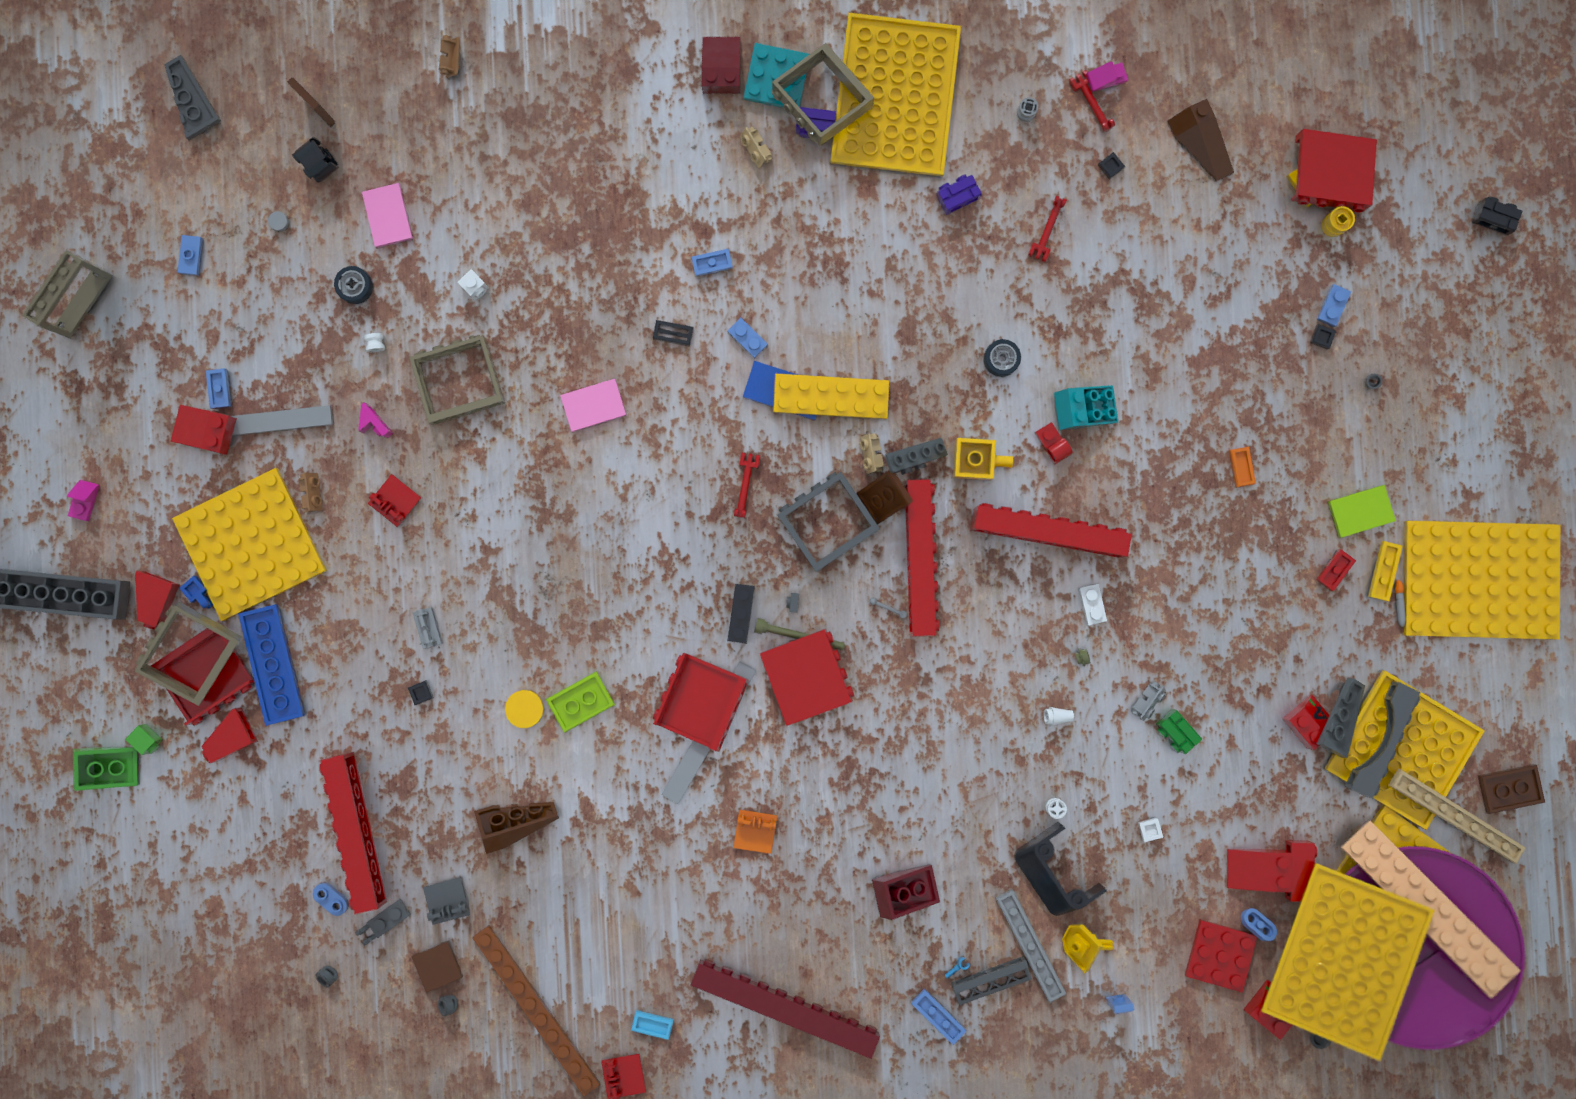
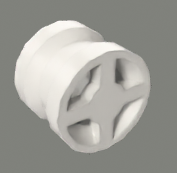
(374, 342)
(1058, 810)

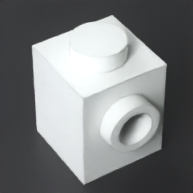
(473, 285)

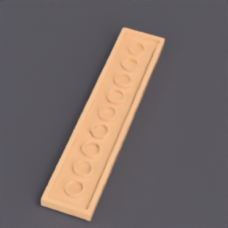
(1448, 926)

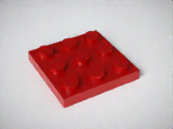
(1221, 955)

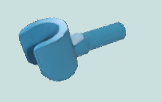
(957, 967)

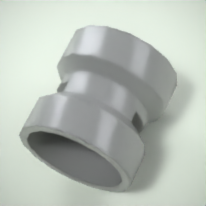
(1027, 113)

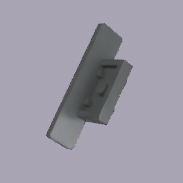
(915, 456)

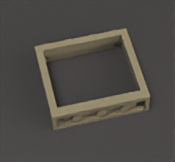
(843, 73)
(56, 286)
(466, 409)
(167, 681)

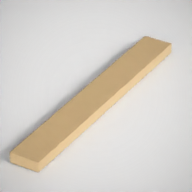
(1456, 816)

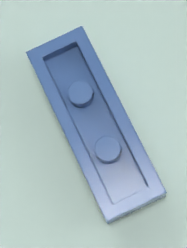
(938, 1016)

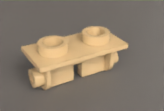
(751, 139)
(869, 444)

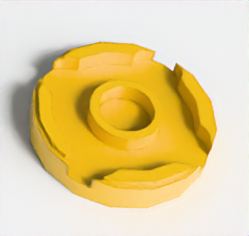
(524, 709)

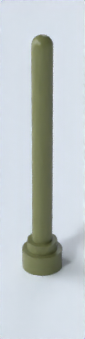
(763, 627)

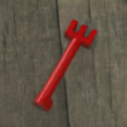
(1083, 85)
(1041, 247)
(740, 511)

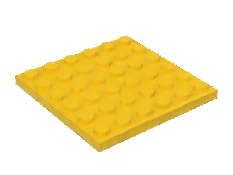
(249, 544)
(1431, 750)

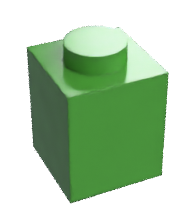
(144, 739)

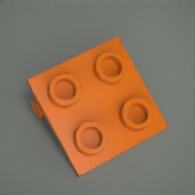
(755, 831)

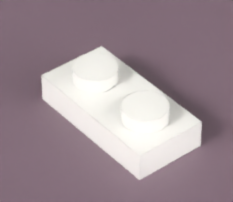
(1092, 604)

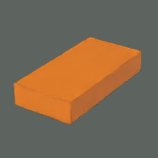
(1242, 467)

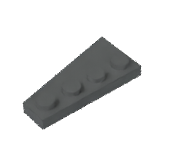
(193, 105)
(1341, 723)

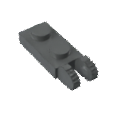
(385, 921)

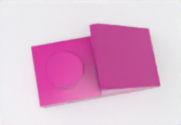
(1107, 76)
(368, 418)
(83, 500)

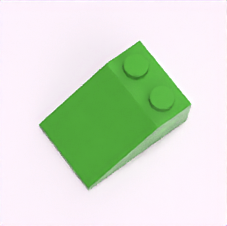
(104, 767)

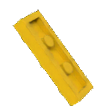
(1385, 571)

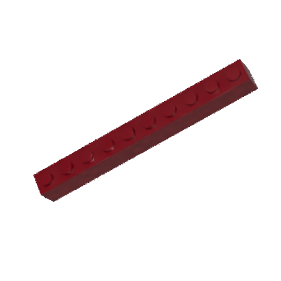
(785, 1008)

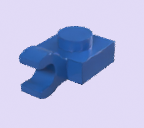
(195, 591)

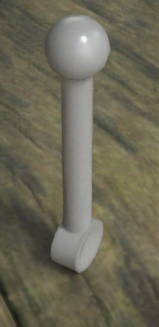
(873, 601)

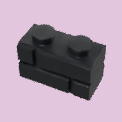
(1497, 216)

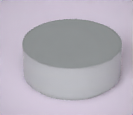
(278, 221)

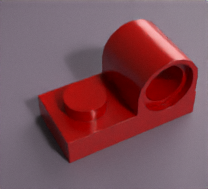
(1054, 445)

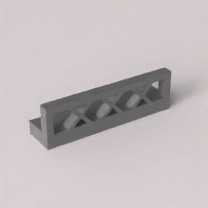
(989, 976)

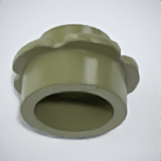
(1083, 657)

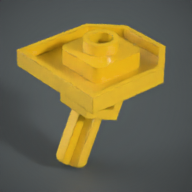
(1083, 946)

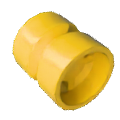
(1338, 221)

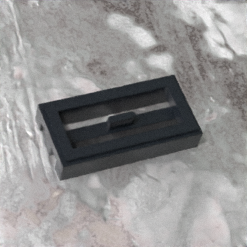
(673, 333)

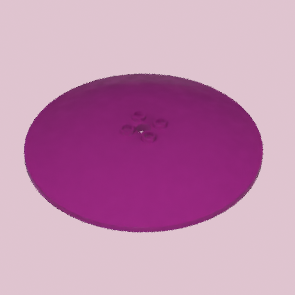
(1441, 1001)

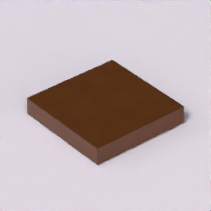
(437, 966)

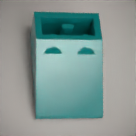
(1085, 407)

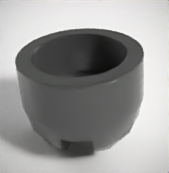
(1372, 385)

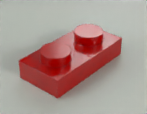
(1336, 570)

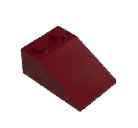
(720, 65)
(905, 892)

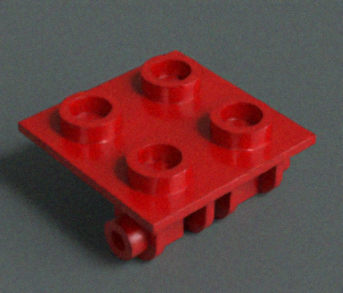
(394, 500)
(623, 1076)

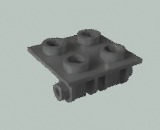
(446, 901)

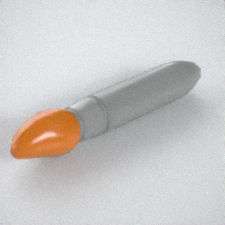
(1399, 589)

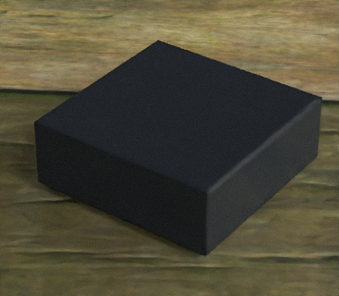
(1111, 165)
(1323, 336)
(420, 692)

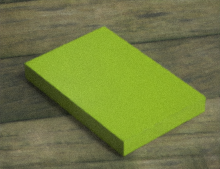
(1361, 511)
(580, 702)

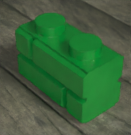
(1178, 731)

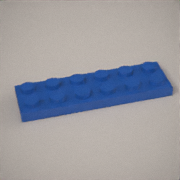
(271, 664)

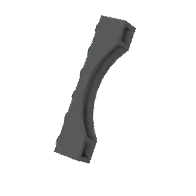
(1399, 705)

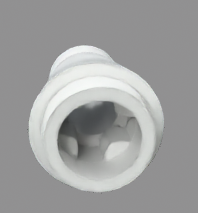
(1056, 716)

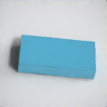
(652, 1024)

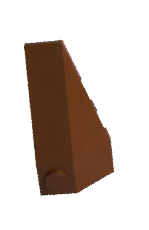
(1200, 134)
(507, 825)

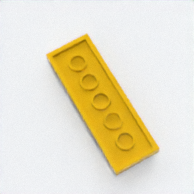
(831, 396)

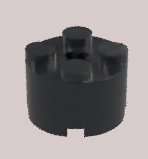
(317, 161)

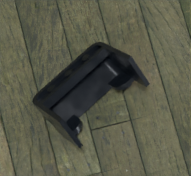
(1032, 859)

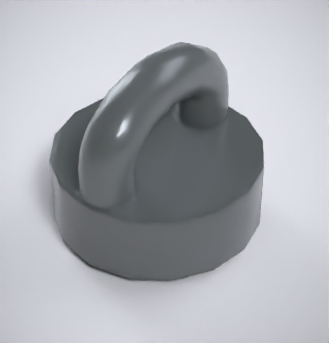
(325, 978)
(447, 1005)
(1319, 1042)

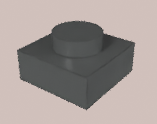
(792, 602)

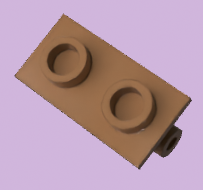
(449, 64)
(310, 484)

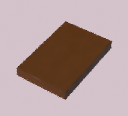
(311, 101)
(884, 496)
(1511, 789)

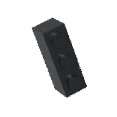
(741, 613)

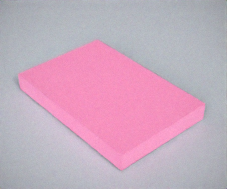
(387, 215)
(593, 405)

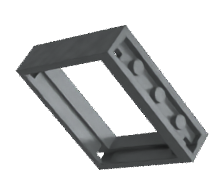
(817, 489)

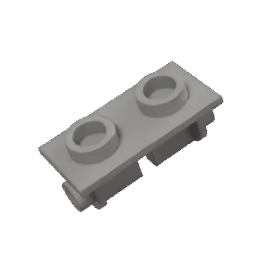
(427, 628)
(1154, 695)

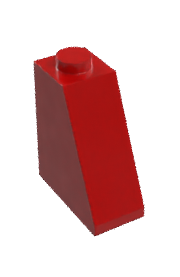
(153, 598)
(229, 737)

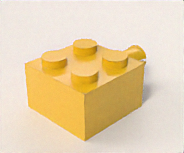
(977, 459)

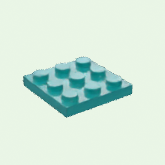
(765, 67)

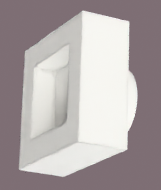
(1150, 829)

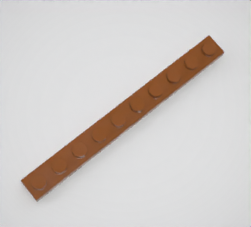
(536, 1010)

